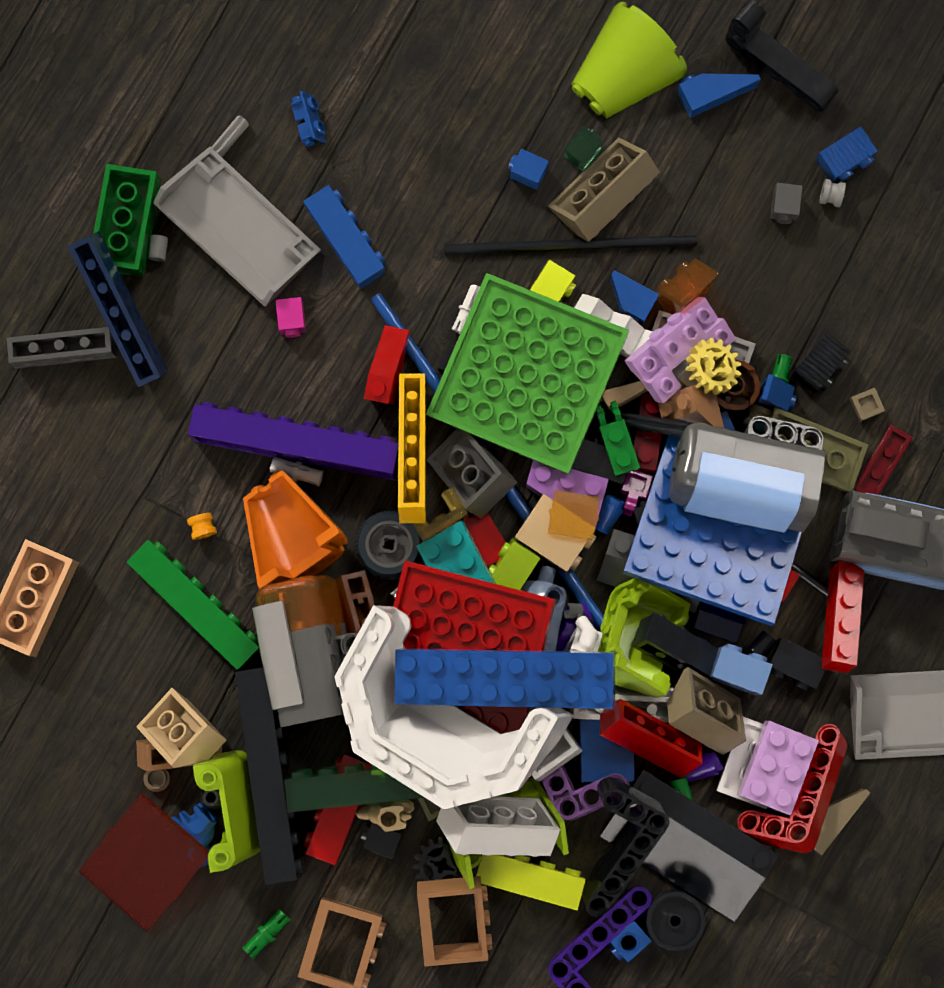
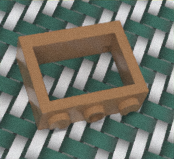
(455, 952)
(369, 954)

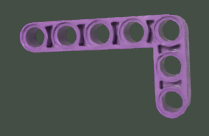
(578, 797)

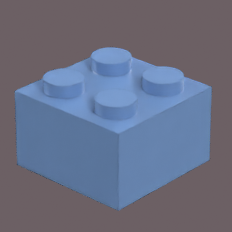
(741, 671)

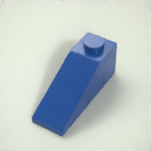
(711, 90)

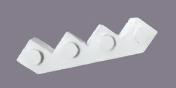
(637, 334)

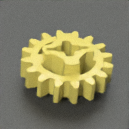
(713, 366)

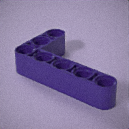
(595, 946)

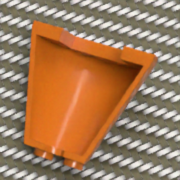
(289, 532)

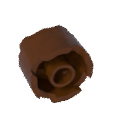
(748, 388)

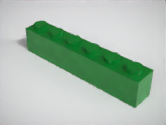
(194, 605)

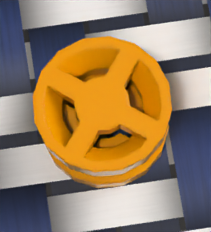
(201, 526)

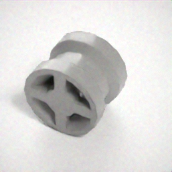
(832, 193)

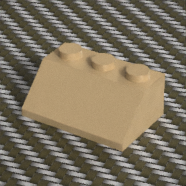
(180, 731)

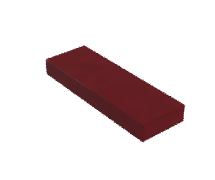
(883, 461)

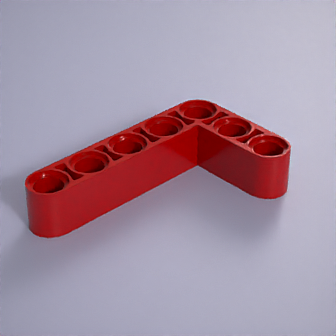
(807, 799)

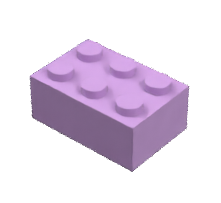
(777, 767)

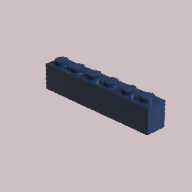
(118, 309)

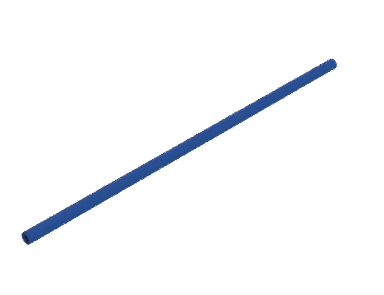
(512, 495)

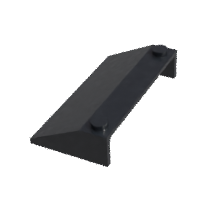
(700, 850)

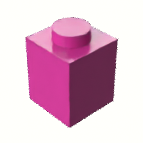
(291, 317)

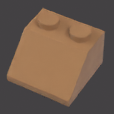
(692, 406)

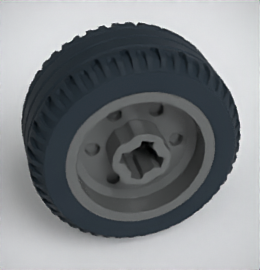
(372, 540)

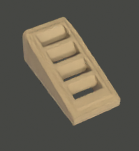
(623, 394)

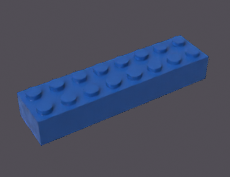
(505, 678)

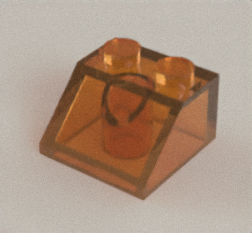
(691, 281)

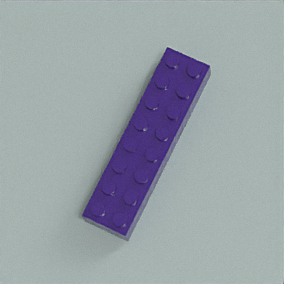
(294, 441)

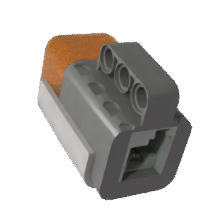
(302, 646)

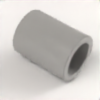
(157, 248)

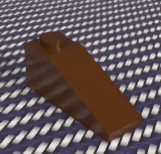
(355, 599)

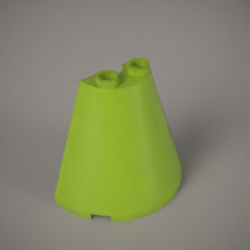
(627, 62)

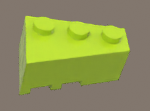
(514, 565)

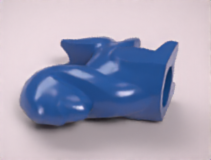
(199, 825)

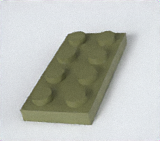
(842, 452)

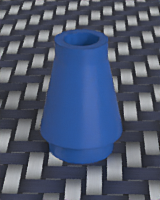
(609, 513)

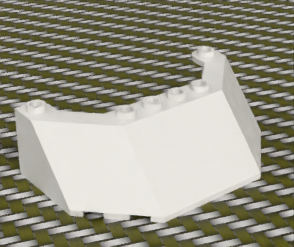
(433, 746)

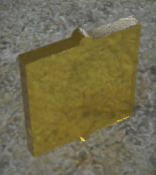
(573, 515)

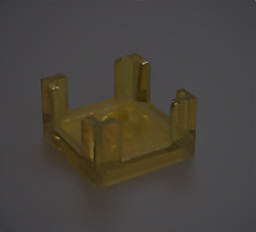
(443, 521)

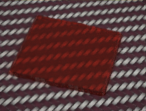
(145, 862)

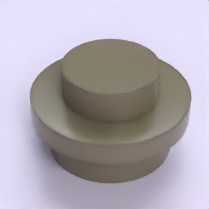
(157, 780)

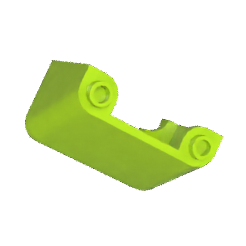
(624, 611)
(230, 776)

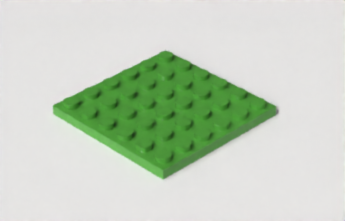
(527, 373)

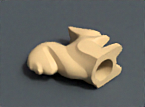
(387, 815)

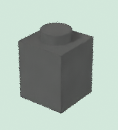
(786, 203)

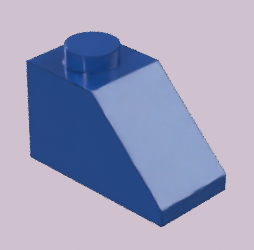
(632, 297)
(776, 394)

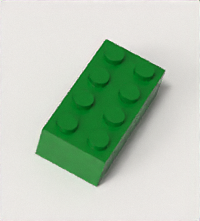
(127, 215)

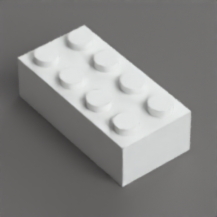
(500, 827)

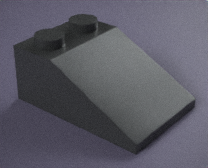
(471, 472)

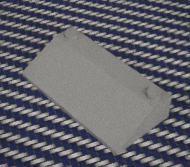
(236, 225)
(897, 714)

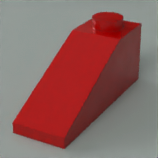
(387, 365)

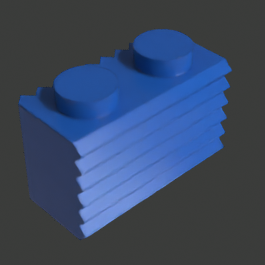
(846, 155)

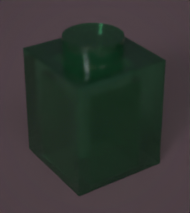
(583, 147)

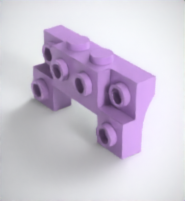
(671, 345)

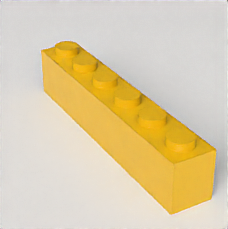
(412, 449)

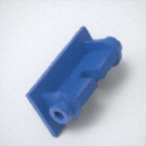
(306, 108)

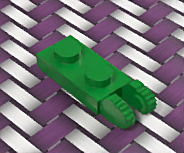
(617, 442)

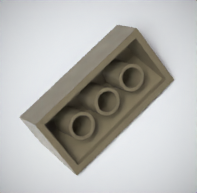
(604, 188)

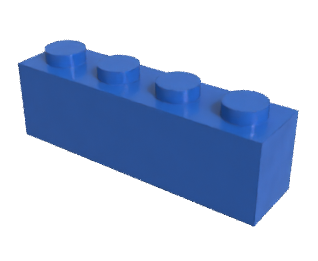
(345, 237)

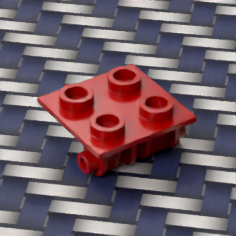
(486, 537)

